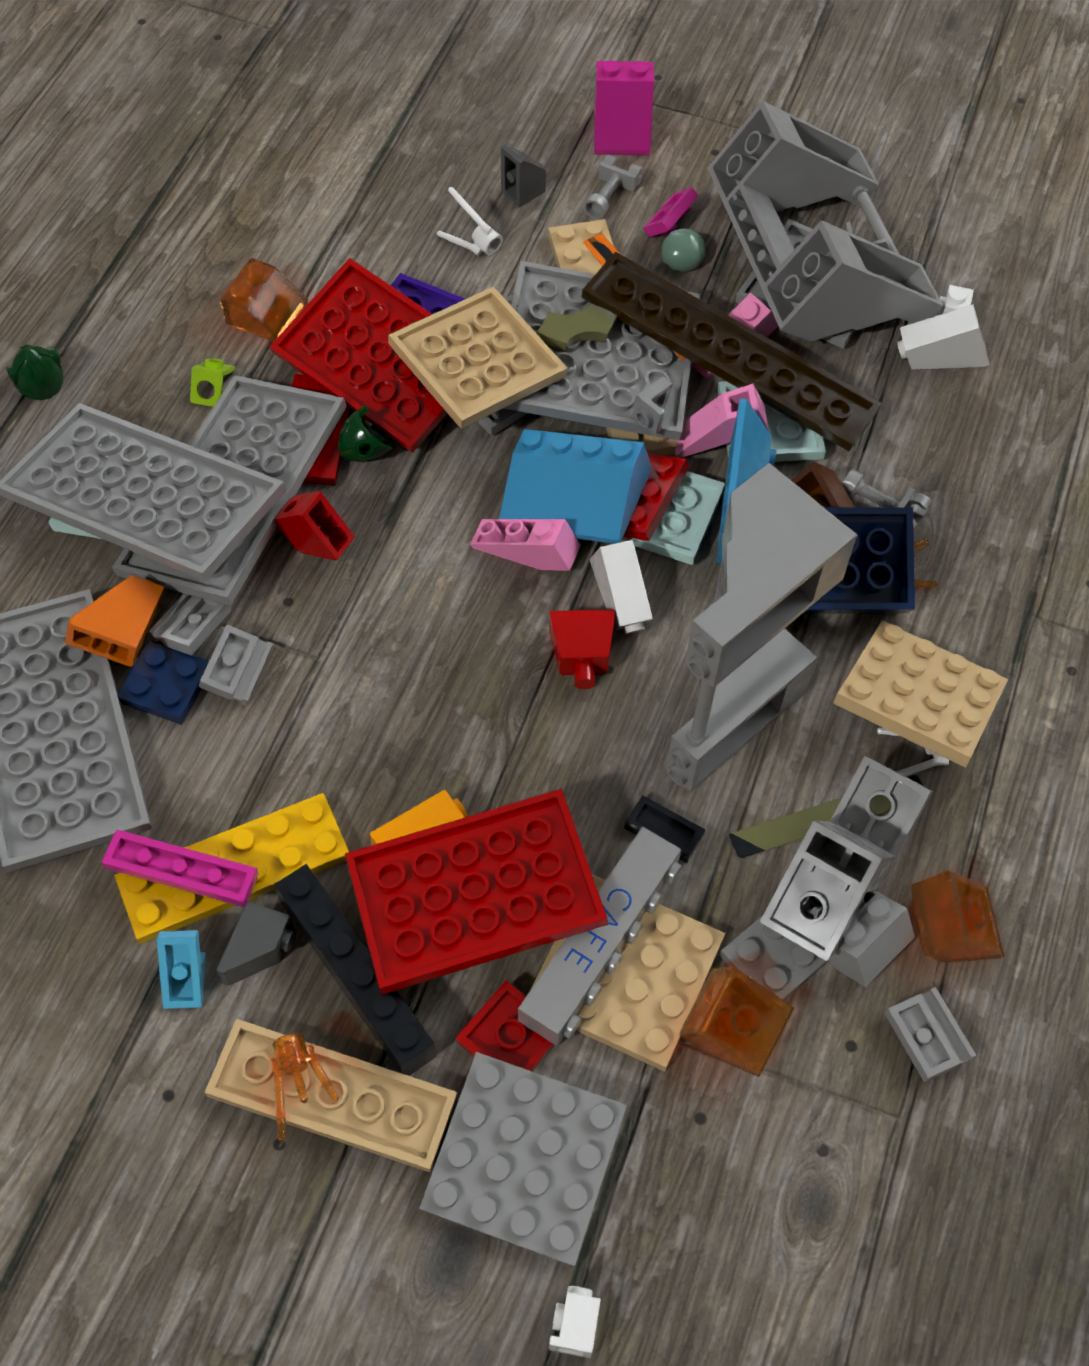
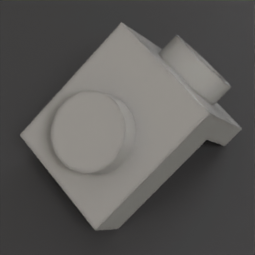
(649, 404)

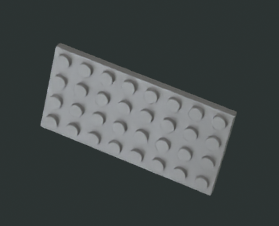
(263, 429)
(142, 491)
(62, 741)

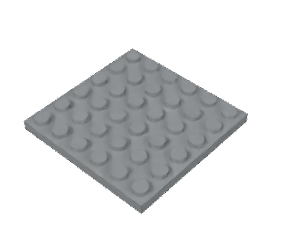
(600, 376)

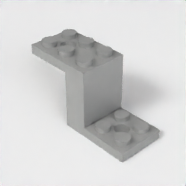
(845, 858)

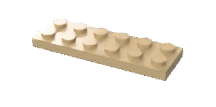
(374, 1109)

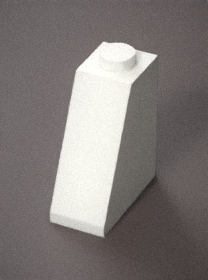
(944, 341)
(622, 585)

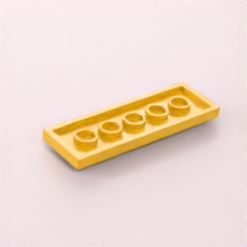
(271, 843)

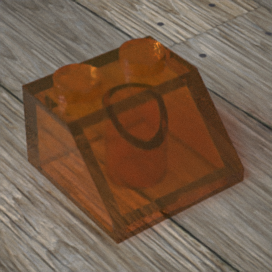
(262, 300)
(955, 919)
(736, 1020)

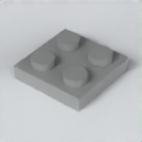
(772, 959)

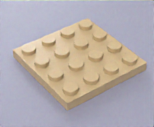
(477, 356)
(922, 692)
(652, 986)

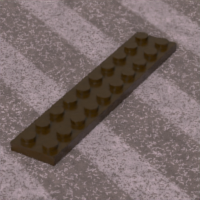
(732, 350)

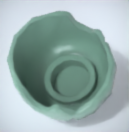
(683, 250)

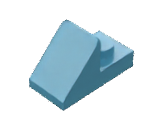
(181, 969)

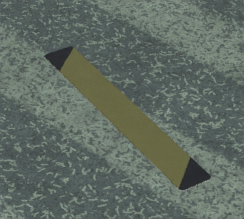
(793, 826)

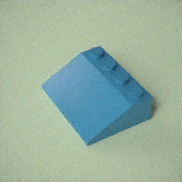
(748, 454)
(576, 479)

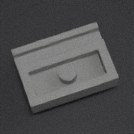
(189, 623)
(235, 665)
(930, 1034)

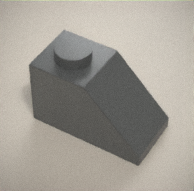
(521, 176)
(256, 943)

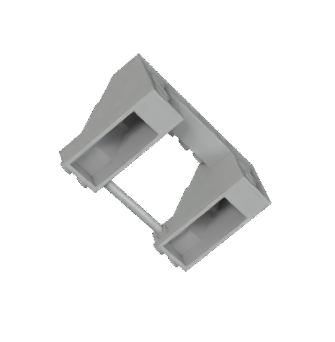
(833, 275)
(775, 564)

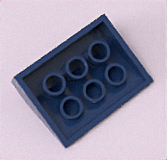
(880, 565)

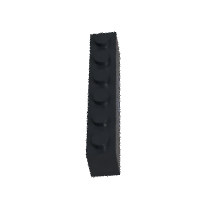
(354, 972)

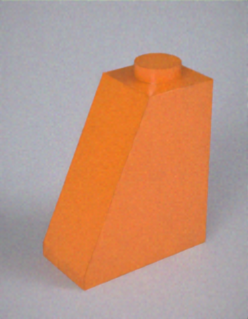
(117, 621)

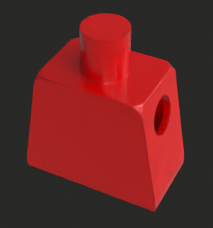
(314, 526)
(582, 643)

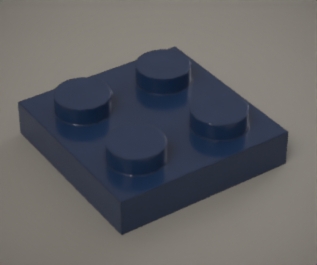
(163, 682)

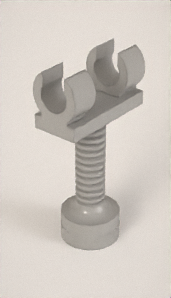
(598, 204)
(854, 485)

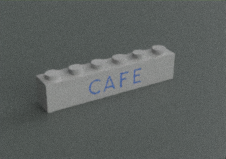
(585, 958)

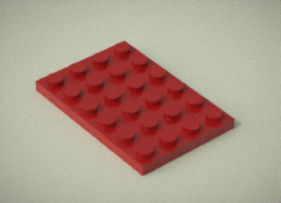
(346, 351)
(474, 891)

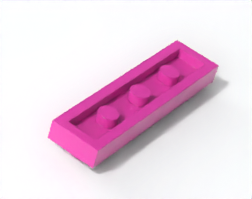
(180, 868)

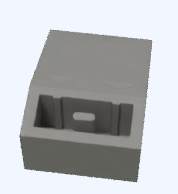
(872, 938)

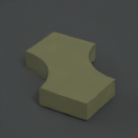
(588, 324)

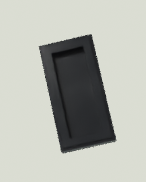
(667, 825)

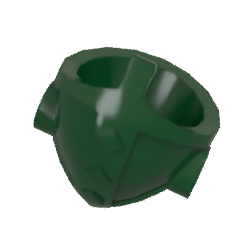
(36, 372)
(360, 441)

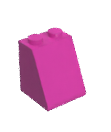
(623, 107)

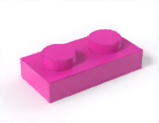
(674, 208)

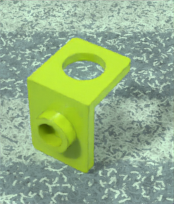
(212, 371)

